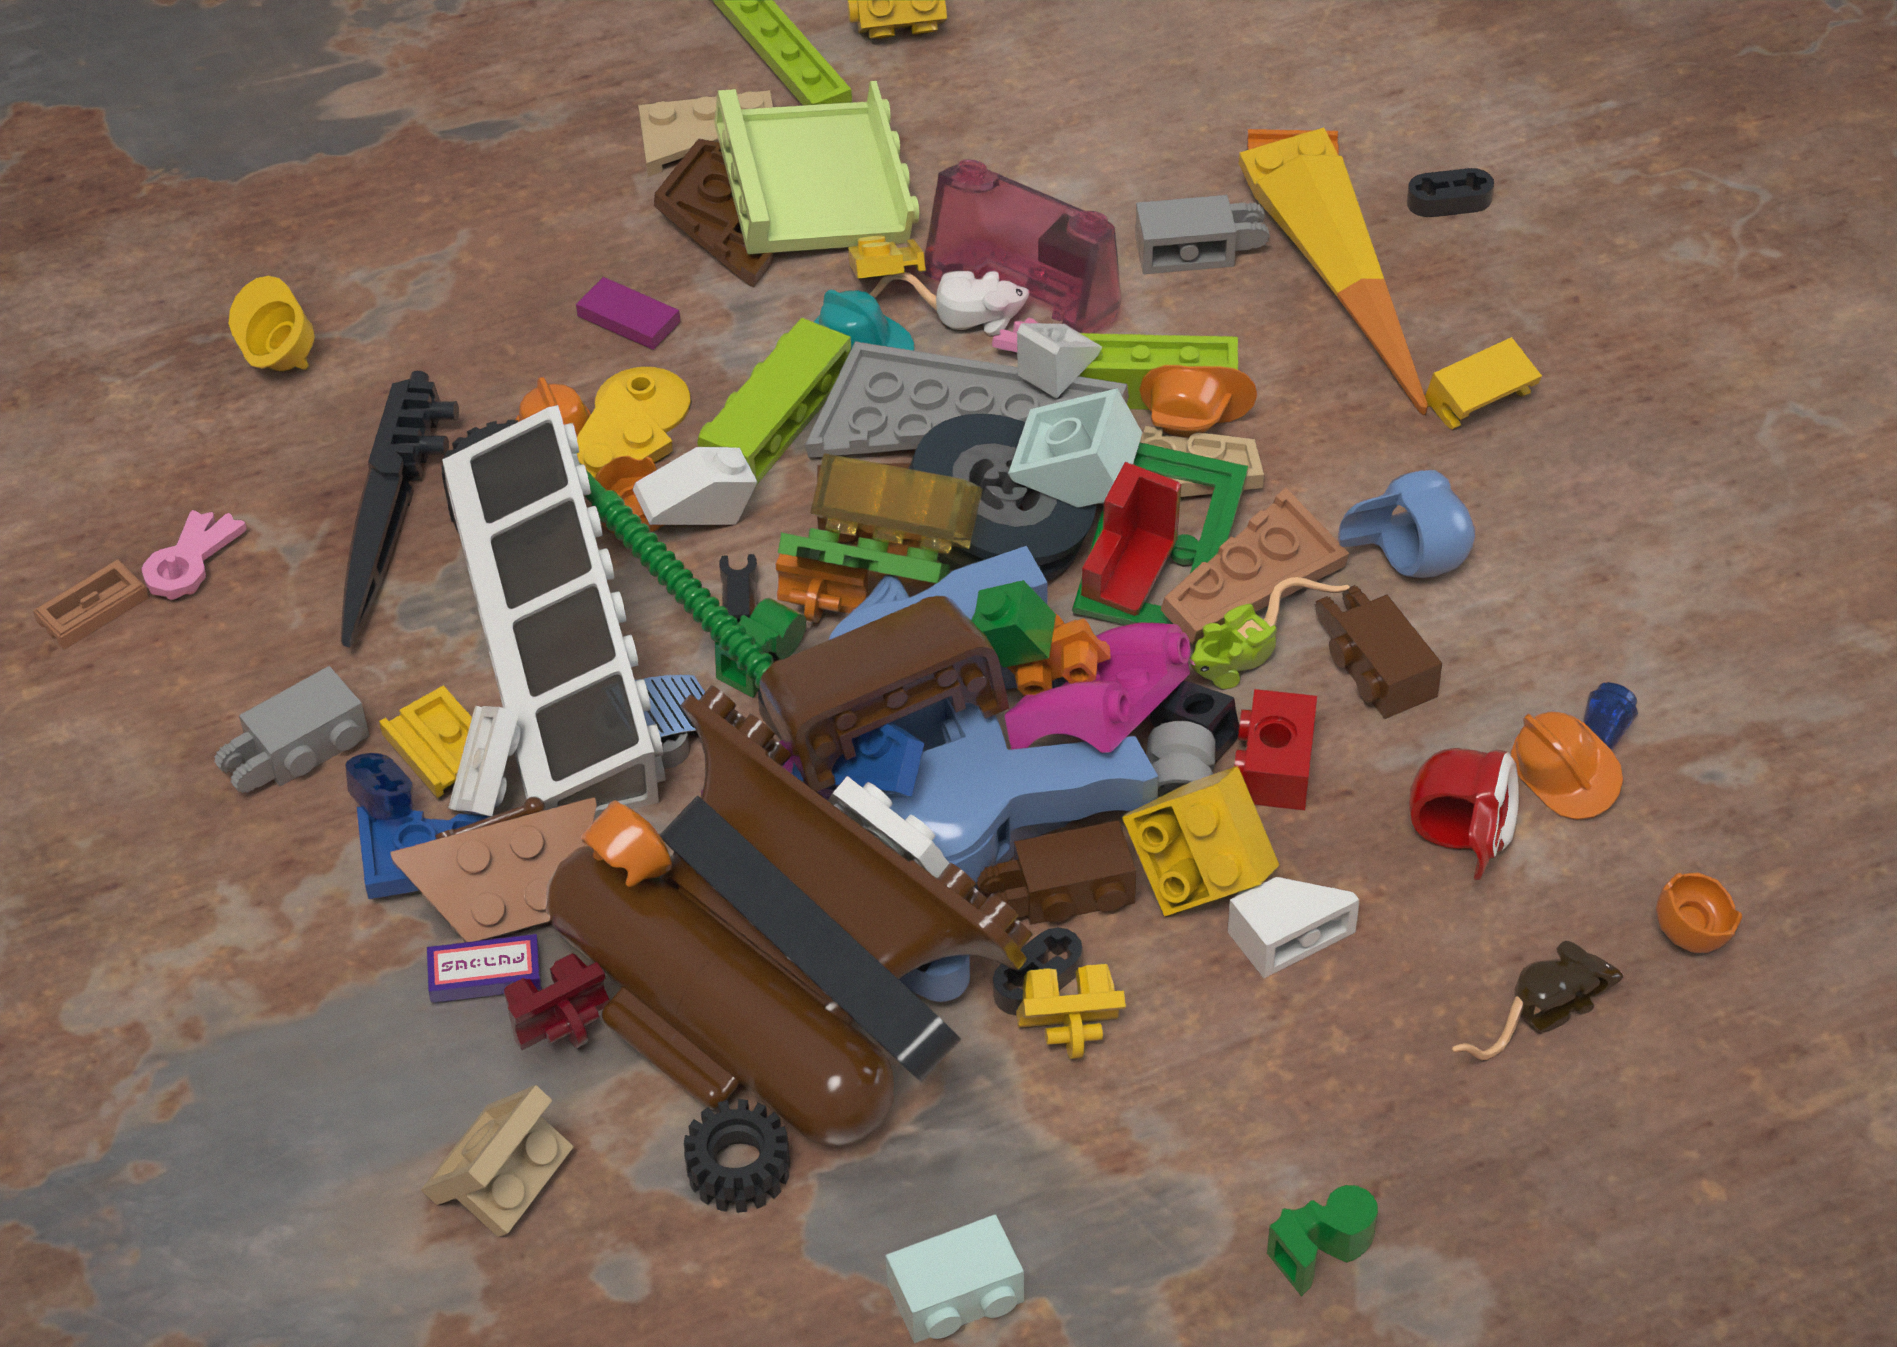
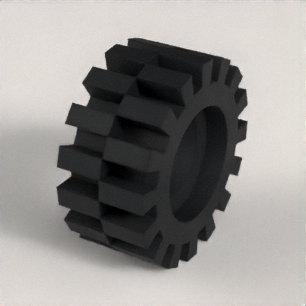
(741, 1183)

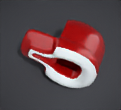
(1467, 801)

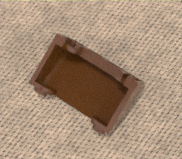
(877, 677)

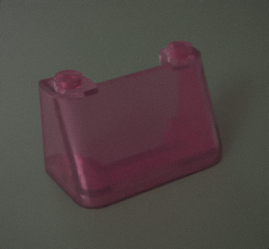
(1030, 239)

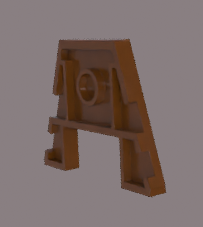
(703, 206)

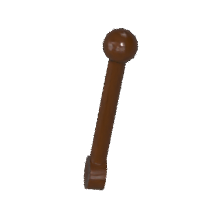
(531, 805)

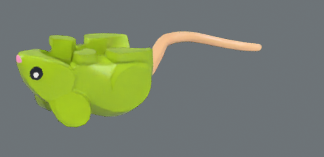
(1244, 638)

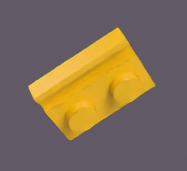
(880, 258)
(430, 737)

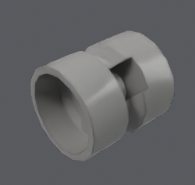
(1180, 754)

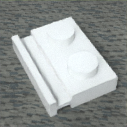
(480, 777)

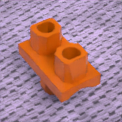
(820, 585)
(1072, 655)

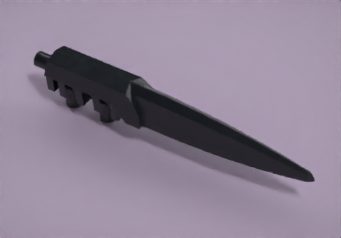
(395, 458)

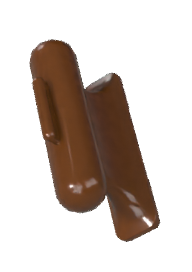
(715, 995)

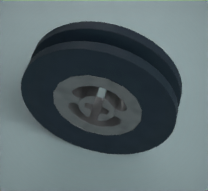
(981, 452)

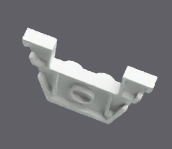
(872, 811)

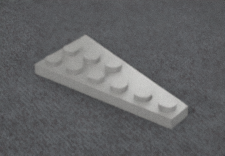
(897, 395)

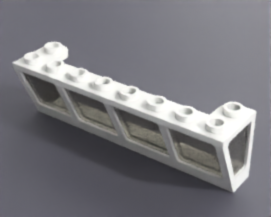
(553, 617)

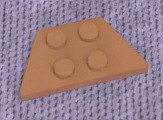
(496, 875)

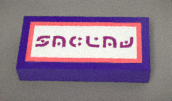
(481, 967)

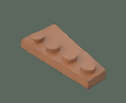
(1273, 547)

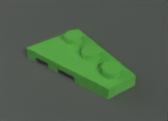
(868, 555)

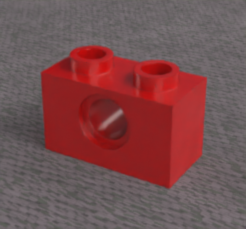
(1277, 748)

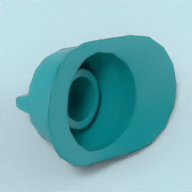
(862, 319)

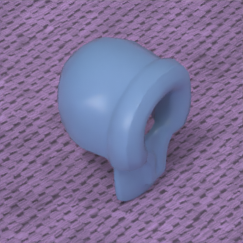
(1426, 538)

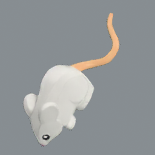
(968, 301)

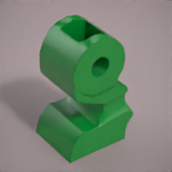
(773, 627)
(1339, 1229)

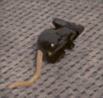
(1550, 991)

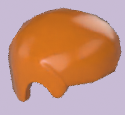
(1697, 912)

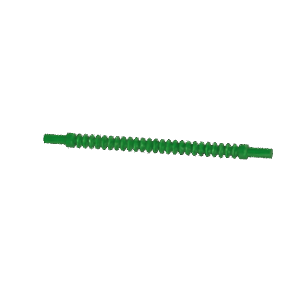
(679, 581)

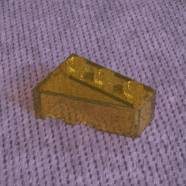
(896, 503)

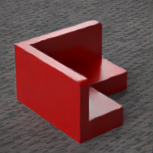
(1135, 539)

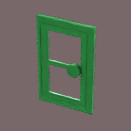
(1228, 482)

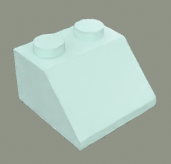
(1076, 447)

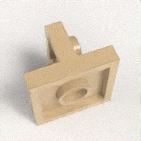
(501, 1161)

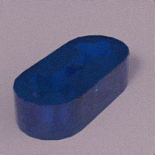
(379, 786)

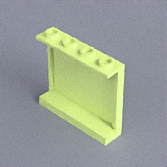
(815, 173)

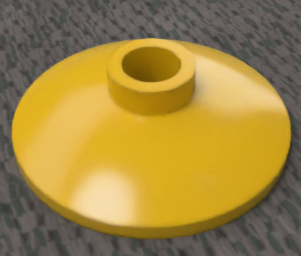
(657, 391)

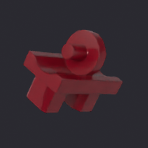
(559, 1008)

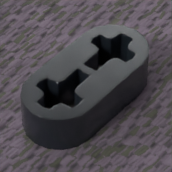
(1450, 192)
(1036, 951)

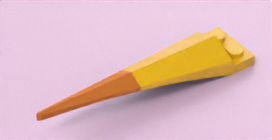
(1315, 204)

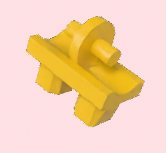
(1094, 1002)

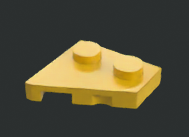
(619, 429)

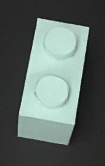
(955, 1279)

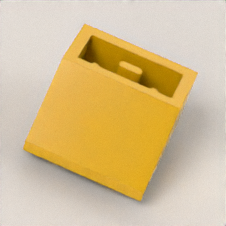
(1201, 842)

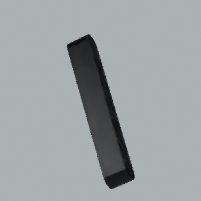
(810, 939)

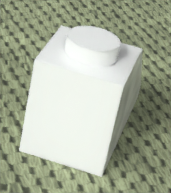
(698, 488)
(1289, 921)

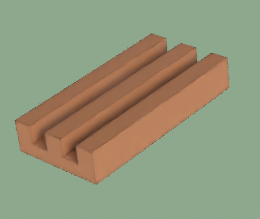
(95, 608)

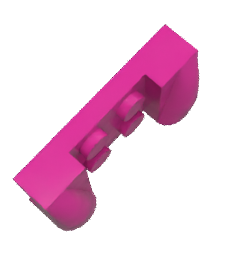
(1142, 672)

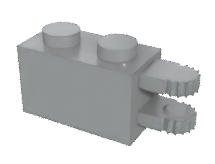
(1196, 233)
(294, 732)

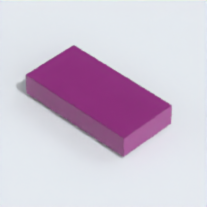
(628, 313)

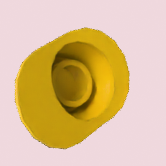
(271, 325)

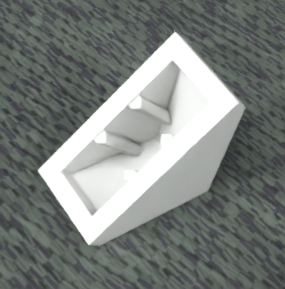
(1053, 355)

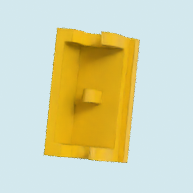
(1480, 381)

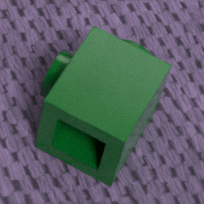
(1015, 623)

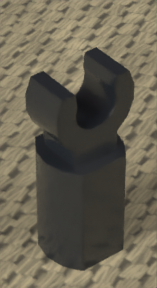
(739, 587)

